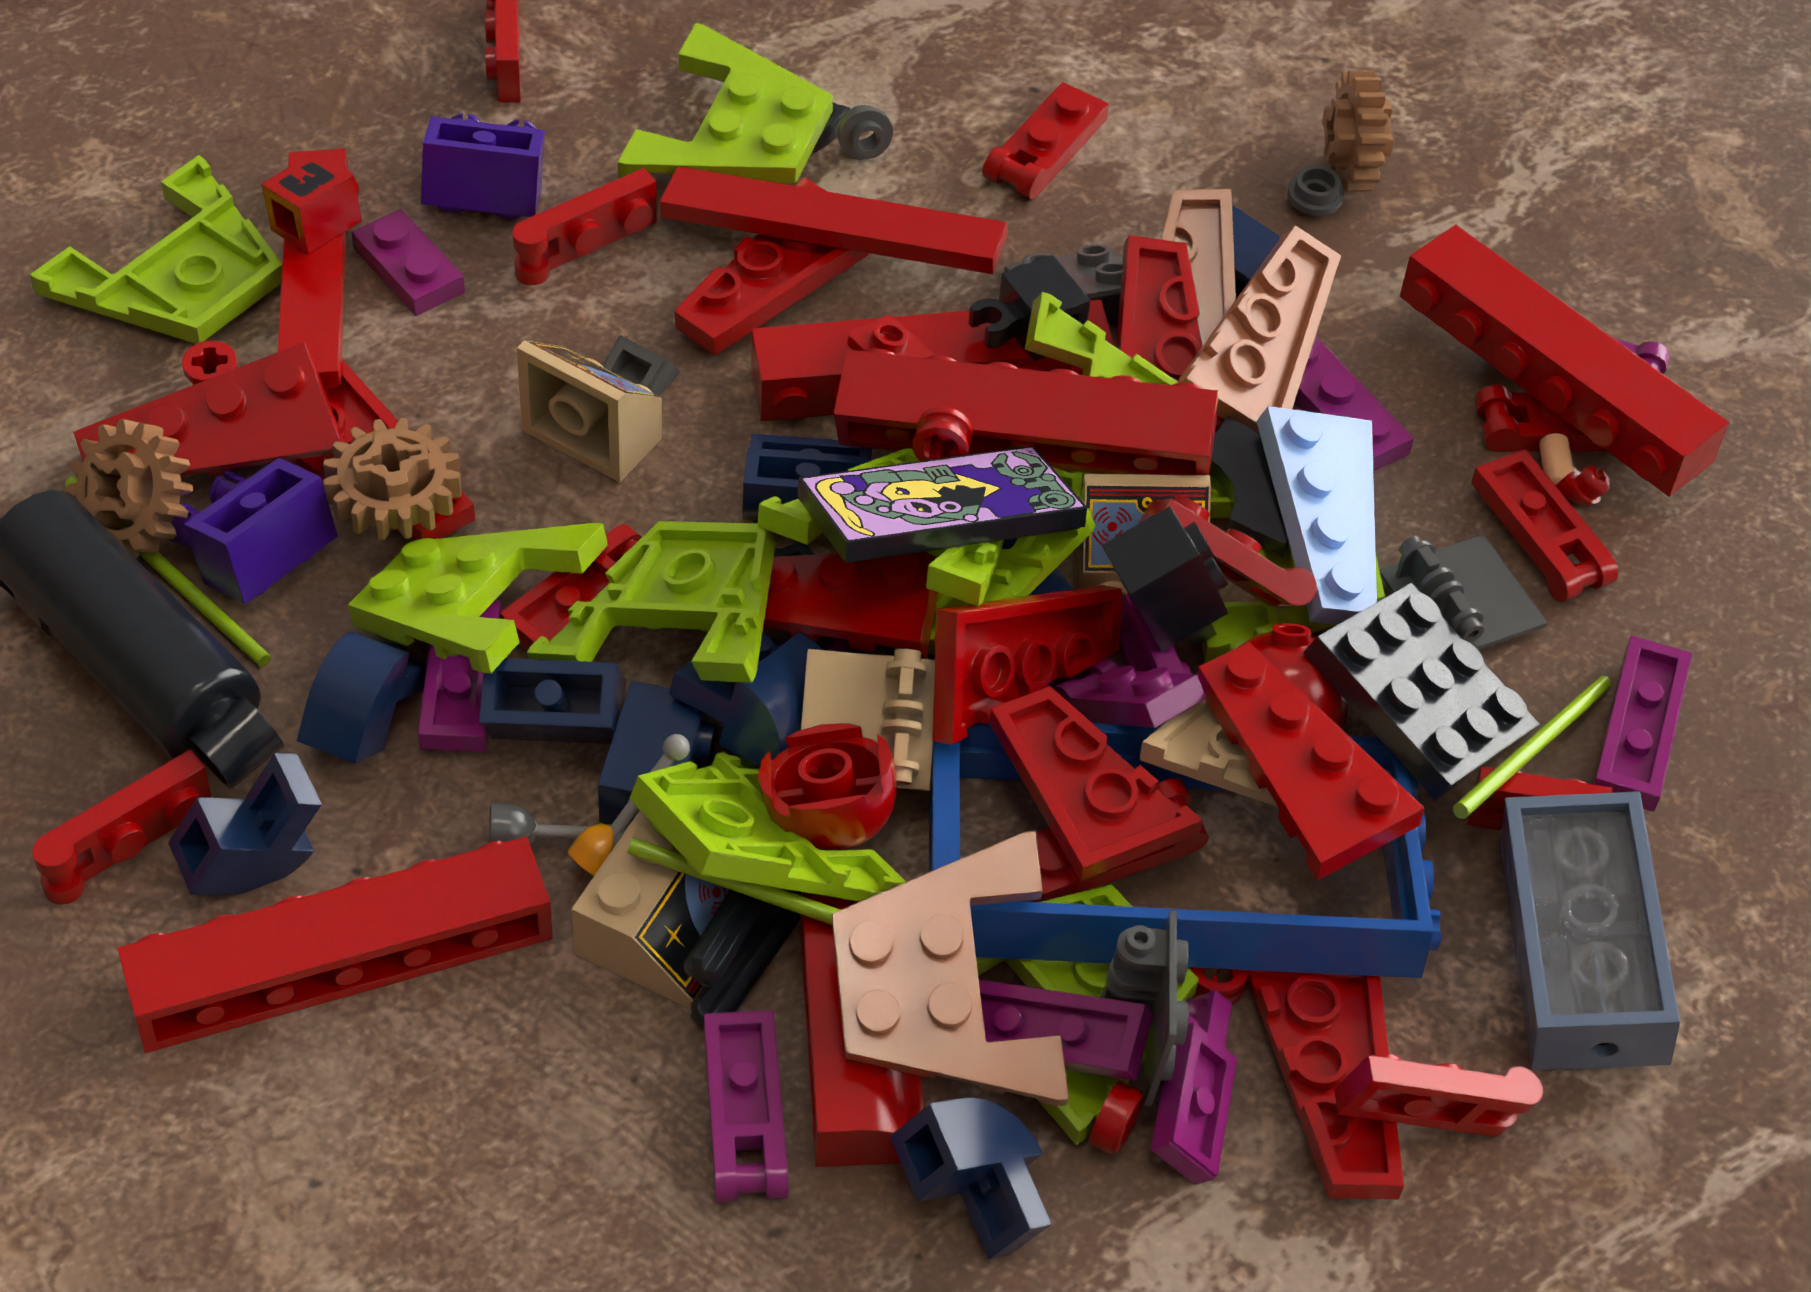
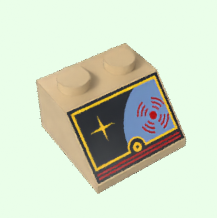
(586, 409)
(1117, 506)
(644, 917)

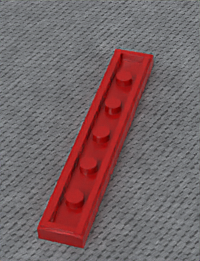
(834, 220)
(315, 294)

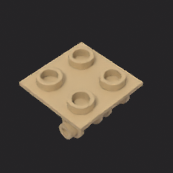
(883, 697)

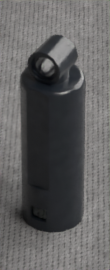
(133, 636)

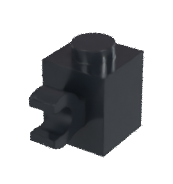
(1018, 290)

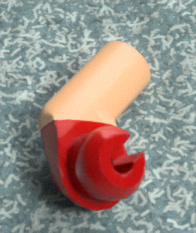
(1580, 487)

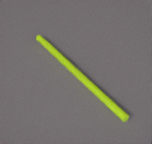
(202, 603)
(1531, 747)
(765, 893)

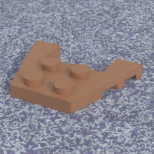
(915, 983)

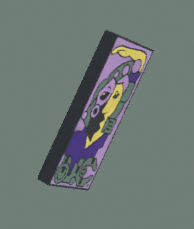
(940, 503)

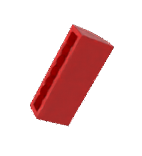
(851, 1101)

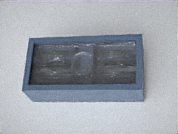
(1588, 932)

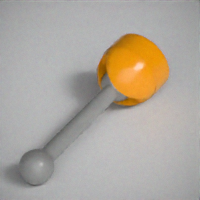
(598, 841)

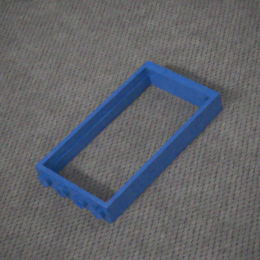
(1214, 937)

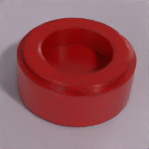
(1117, 1118)

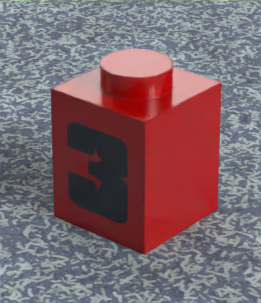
(312, 202)

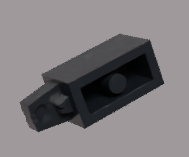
(1170, 578)

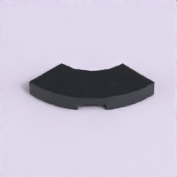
(1244, 474)

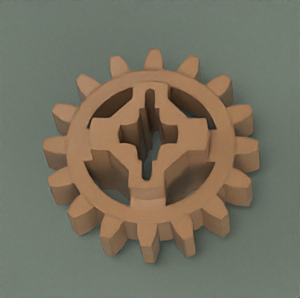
(1358, 130)
(392, 478)
(132, 487)

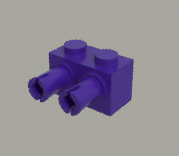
(482, 166)
(257, 528)

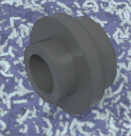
(858, 121)
(1316, 191)

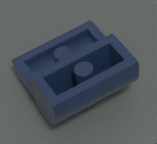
(779, 461)
(755, 713)

